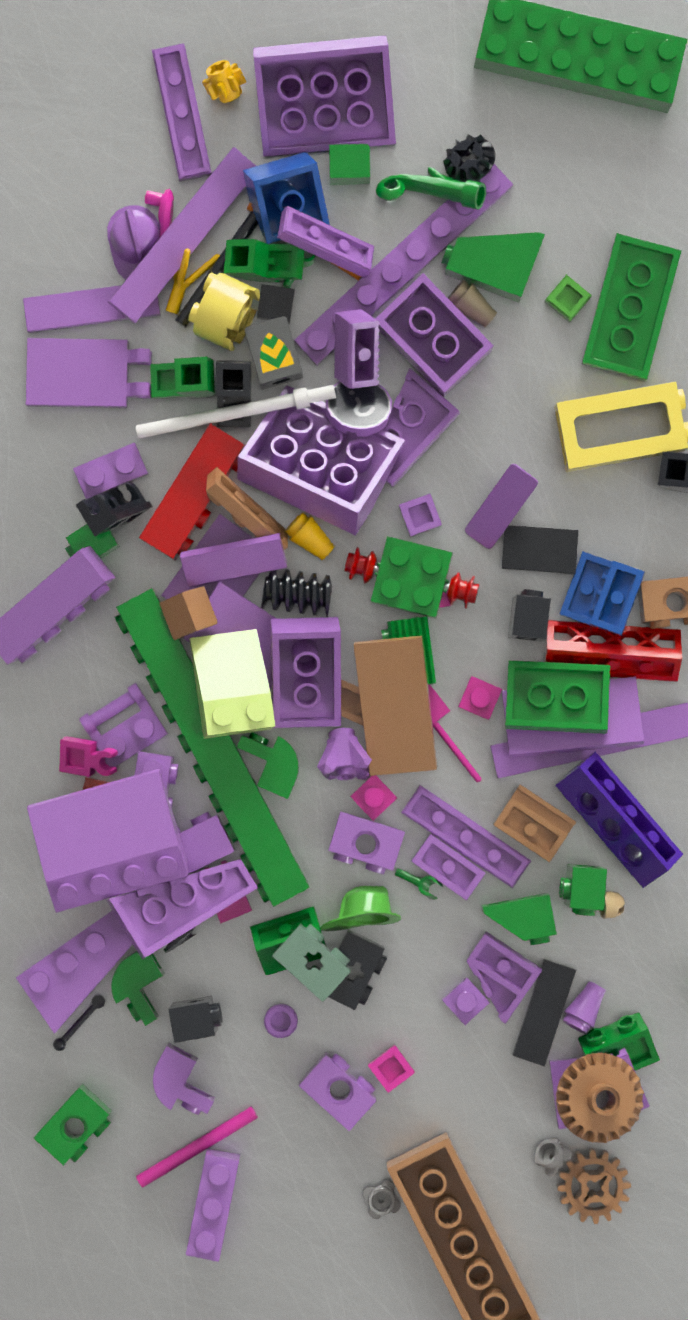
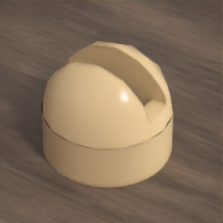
(613, 905)

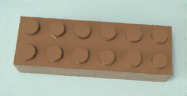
(459, 1233)

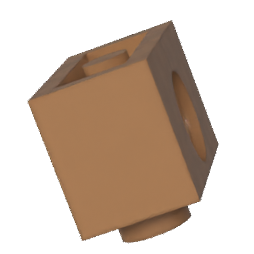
(653, 598)

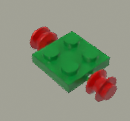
(411, 577)

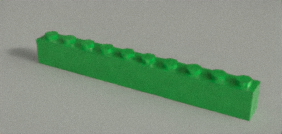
(216, 757)

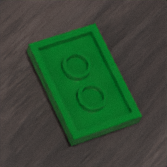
(557, 697)

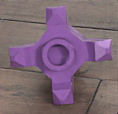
(344, 756)

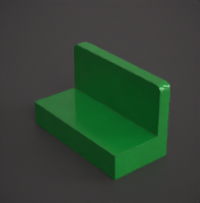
(272, 933)

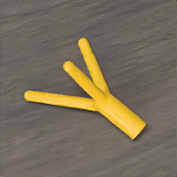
(180, 284)

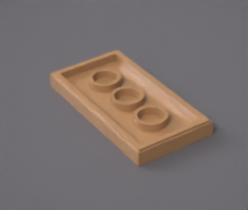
(395, 705)

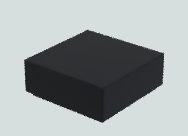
(275, 302)

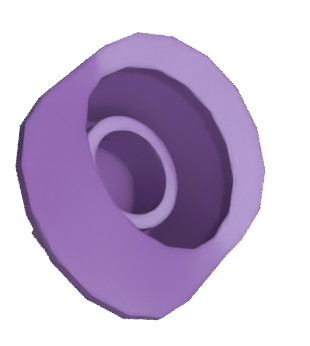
(131, 236)

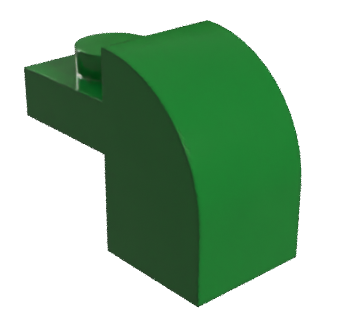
(262, 261)
(183, 378)
(281, 765)
(129, 981)

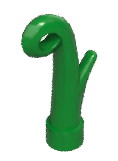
(468, 193)

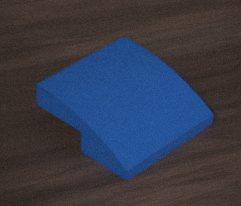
(602, 593)

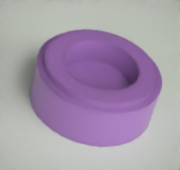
(280, 1020)

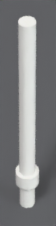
(300, 398)

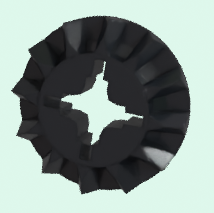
(473, 168)

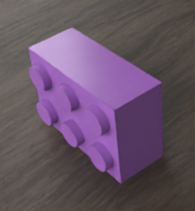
(433, 335)

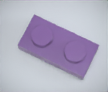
(110, 471)
(448, 867)

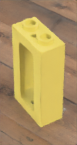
(578, 458)

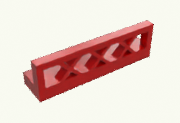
(639, 661)

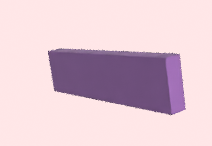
(181, 112)
(76, 309)
(466, 836)

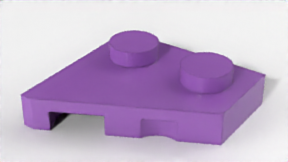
(502, 974)

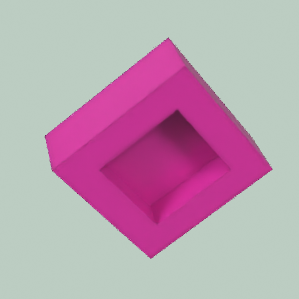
(479, 697)
(373, 797)
(391, 1068)

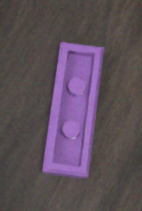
(325, 241)
(233, 559)

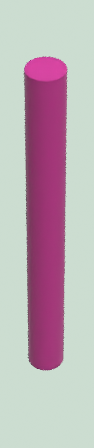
(196, 1147)

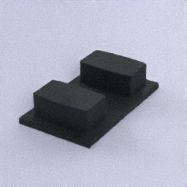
(540, 549)

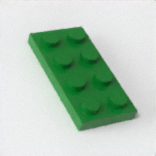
(631, 307)

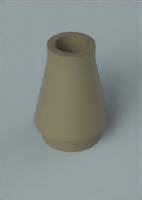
(472, 303)

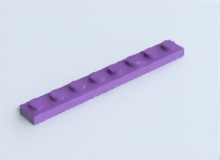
(401, 265)

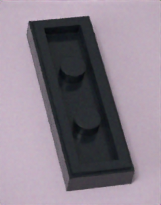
(544, 1012)

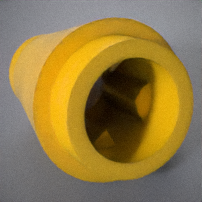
(308, 535)

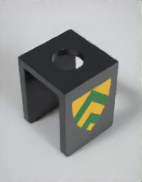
(273, 352)

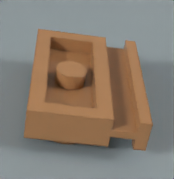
(534, 823)

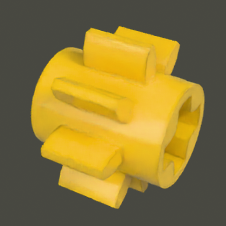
(224, 81)

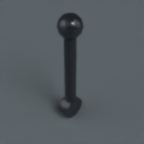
(97, 1002)

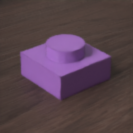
(420, 515)
(465, 1001)

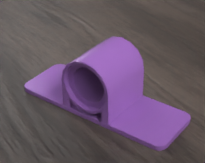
(501, 506)

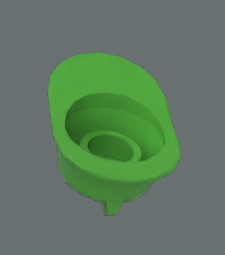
(363, 907)

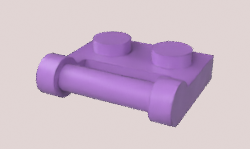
(132, 734)

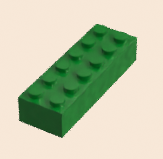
(580, 53)

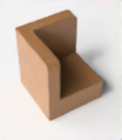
(188, 612)

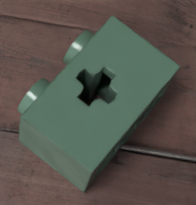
(318, 980)

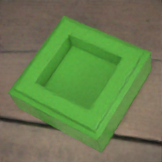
(568, 298)

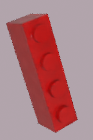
(187, 501)

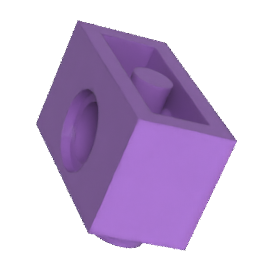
(387, 842)
(344, 1109)

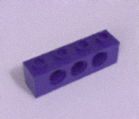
(619, 820)

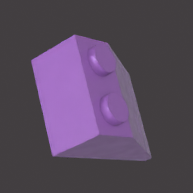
(306, 672)

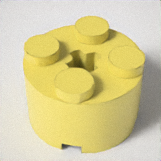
(224, 310)

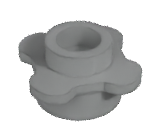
(546, 1151)
(384, 1190)

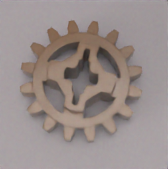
(604, 1175)

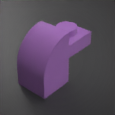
(171, 1078)

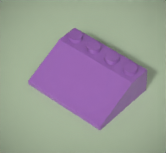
(324, 95)
(316, 466)
(107, 840)

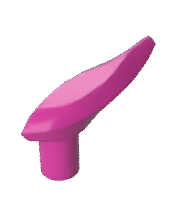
(165, 203)

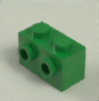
(584, 888)

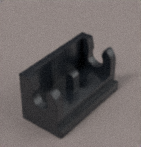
(111, 509)

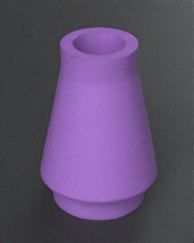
(584, 1009)

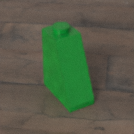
(494, 262)

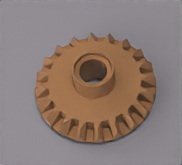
(578, 1094)

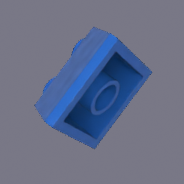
(285, 183)

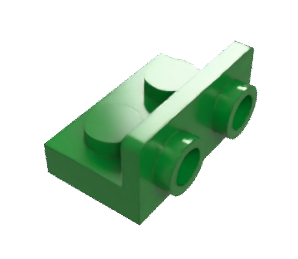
(627, 1033)

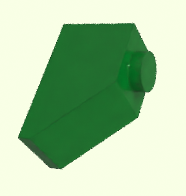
(525, 917)

